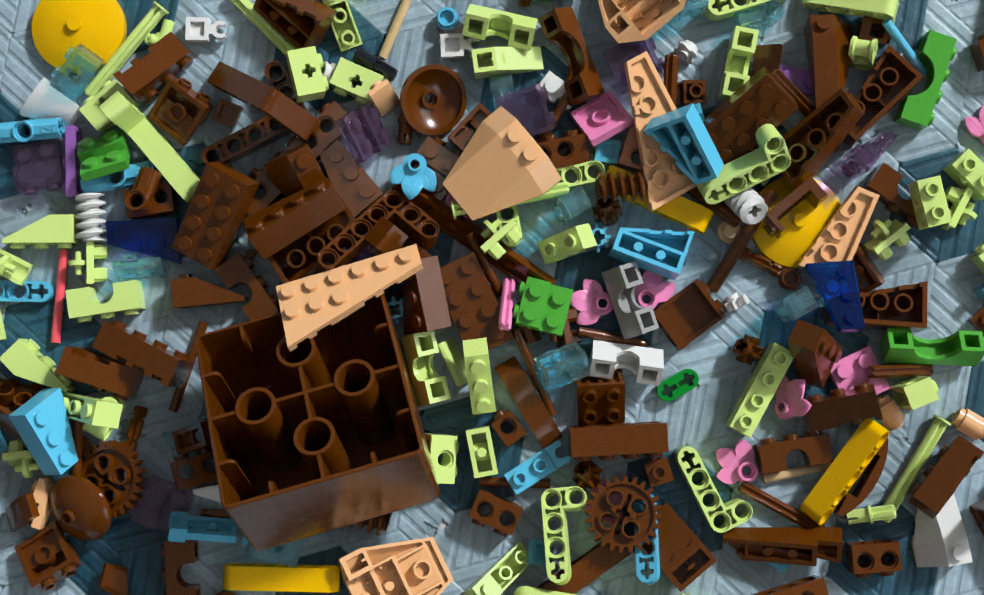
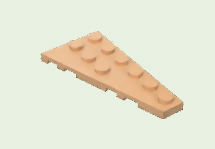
(648, 100)
(336, 293)

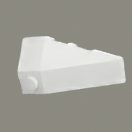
(940, 539)

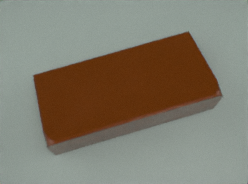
(866, 271)

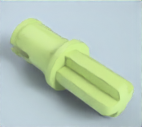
(871, 514)

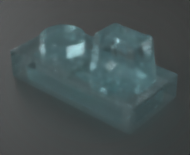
(131, 268)

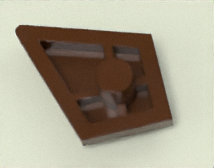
(114, 579)

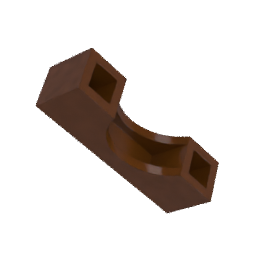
(564, 31)

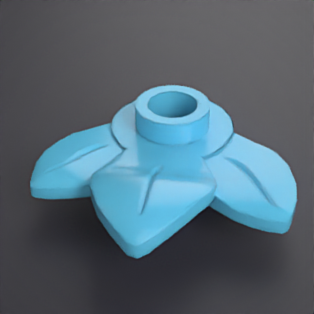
(413, 179)

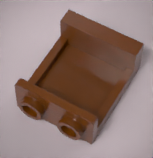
(807, 190)
(688, 314)

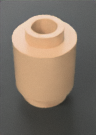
(891, 413)
(969, 423)

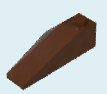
(294, 170)

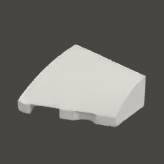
(50, 103)

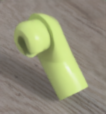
(167, 26)

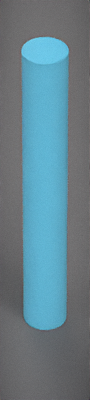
(904, 46)

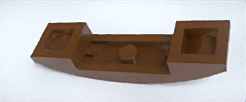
(528, 402)
(866, 483)

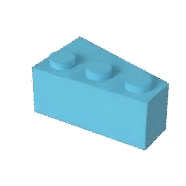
(688, 143)
(652, 249)
(46, 431)

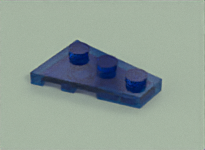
(146, 236)
(840, 293)

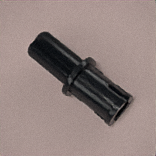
(375, 64)

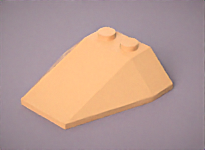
(637, 18)
(499, 168)
(396, 569)

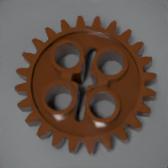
(120, 460)
(643, 521)

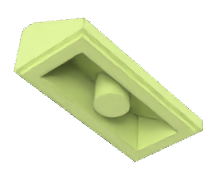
(454, 360)

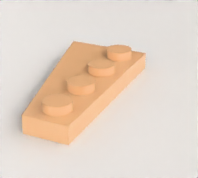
(844, 230)

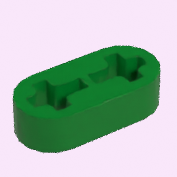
(680, 389)

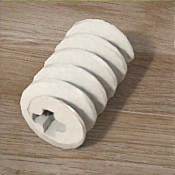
(748, 206)
(90, 216)

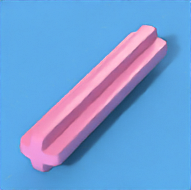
(507, 303)

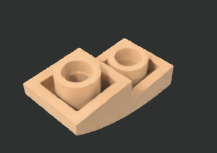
(383, 96)
(41, 491)

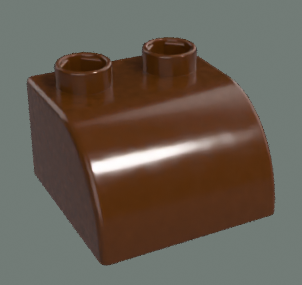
(328, 436)

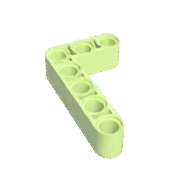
(152, 143)
(583, 180)

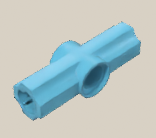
(39, 130)
(107, 183)

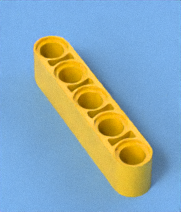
(677, 210)
(844, 470)
(281, 577)

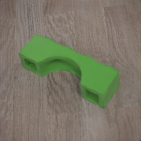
(934, 53)
(958, 349)

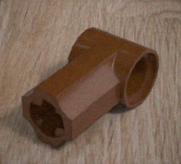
(143, 188)

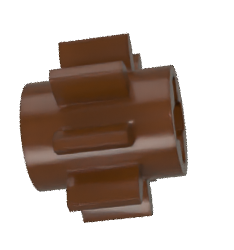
(607, 212)
(748, 349)
(587, 474)

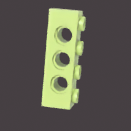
(760, 389)

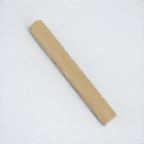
(394, 29)
(794, 472)

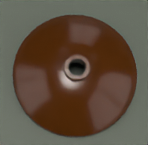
(445, 104)
(80, 508)

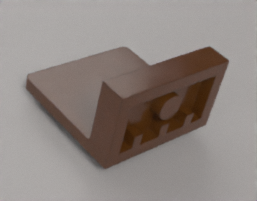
(601, 400)

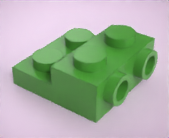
(103, 154)
(542, 306)

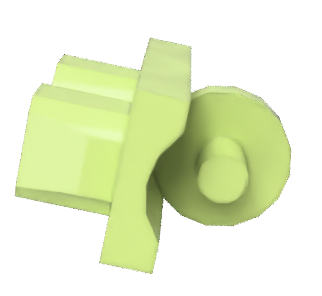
(959, 200)
(884, 235)
(492, 245)
(92, 252)
(14, 268)
(20, 458)

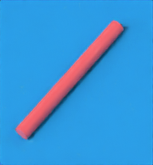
(59, 296)

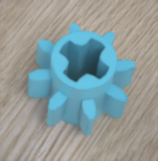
(601, 233)
(395, 303)

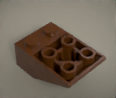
(680, 550)

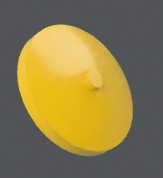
(68, 23)
(800, 224)

